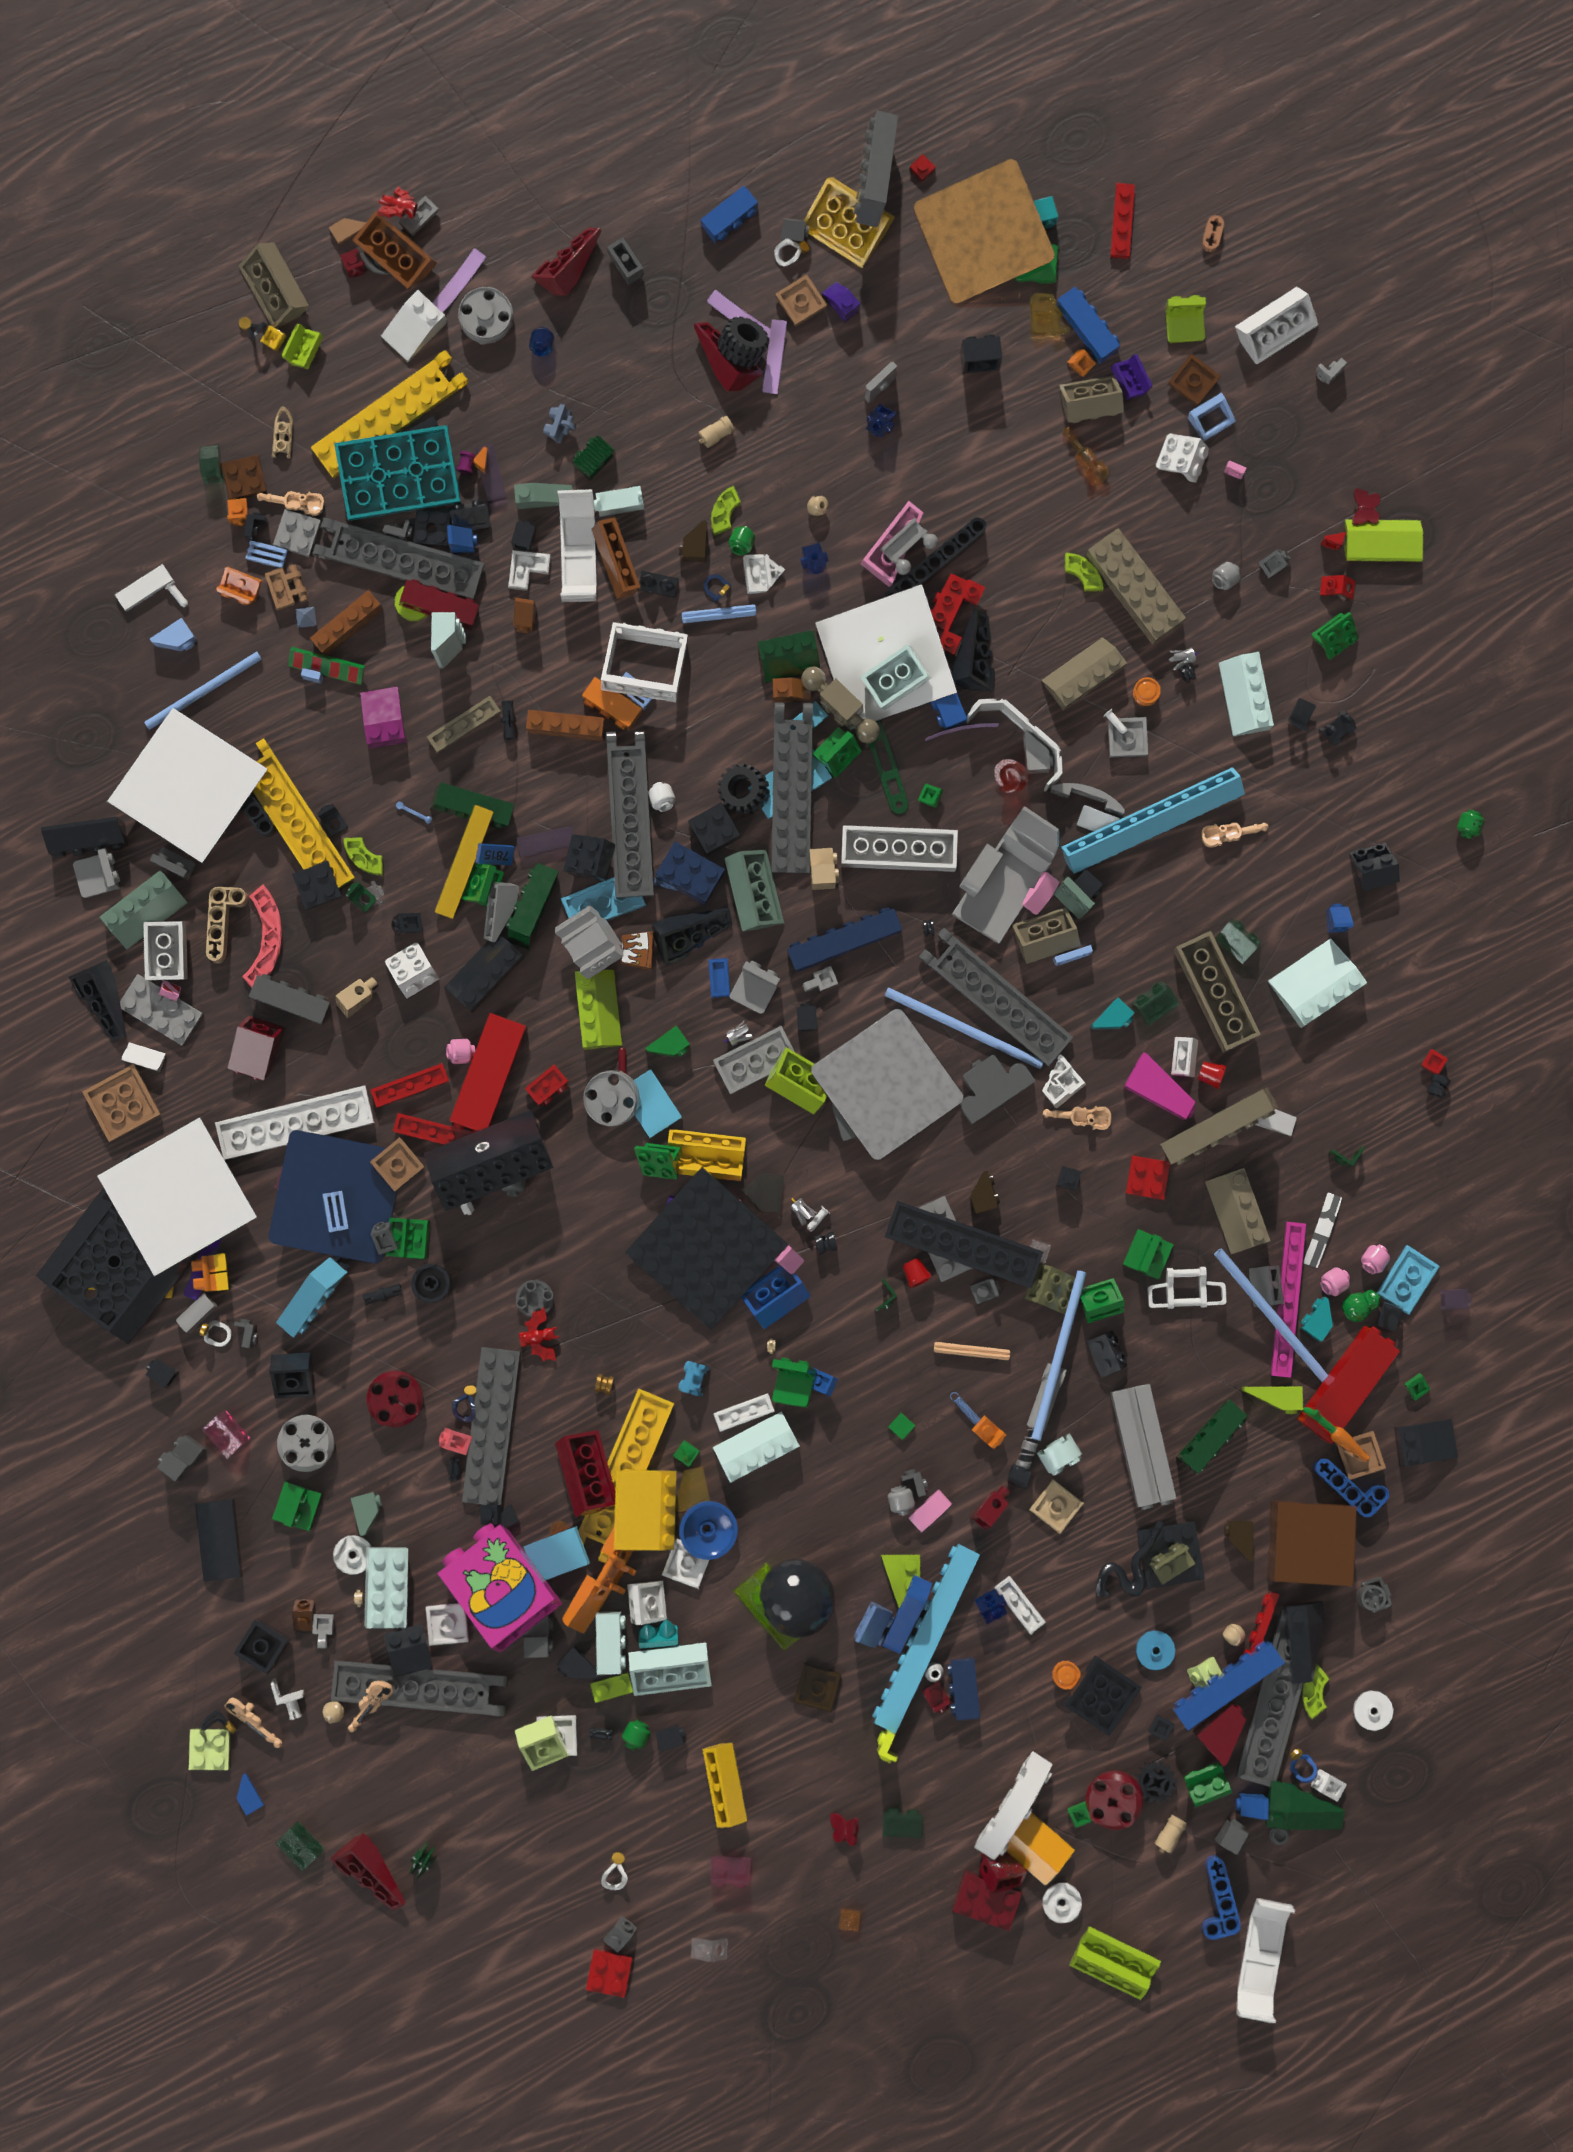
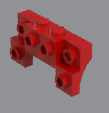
(947, 606)

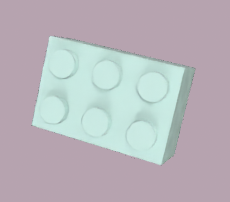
(896, 677)
(610, 1642)

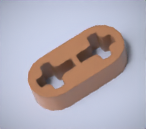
(1216, 234)

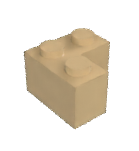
(823, 868)

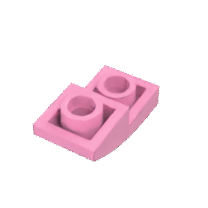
(1041, 894)
(930, 1510)

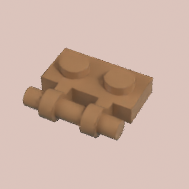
(280, 589)

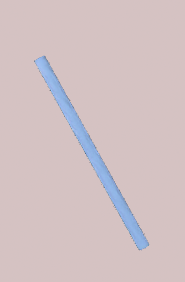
(964, 1028)
(1271, 1314)
(1059, 1355)

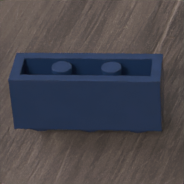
(963, 1688)

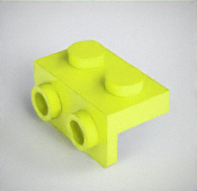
(884, 1741)

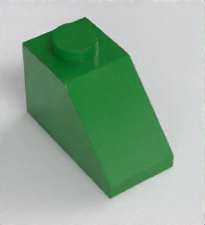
(670, 1044)

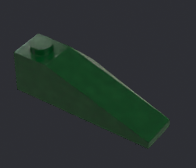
(1300, 1810)

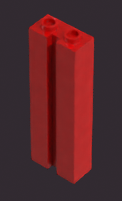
(488, 1074)
(1350, 1381)

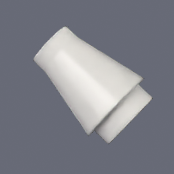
(930, 1668)

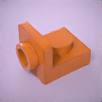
(237, 511)
(989, 1432)

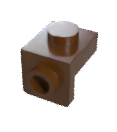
(303, 1615)

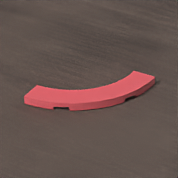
(271, 935)

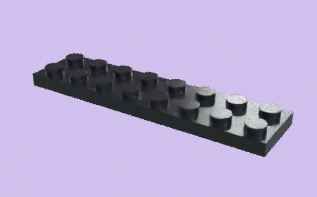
(963, 1244)

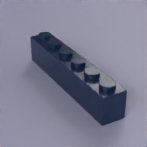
(844, 940)

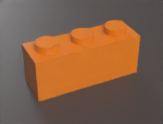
(611, 705)

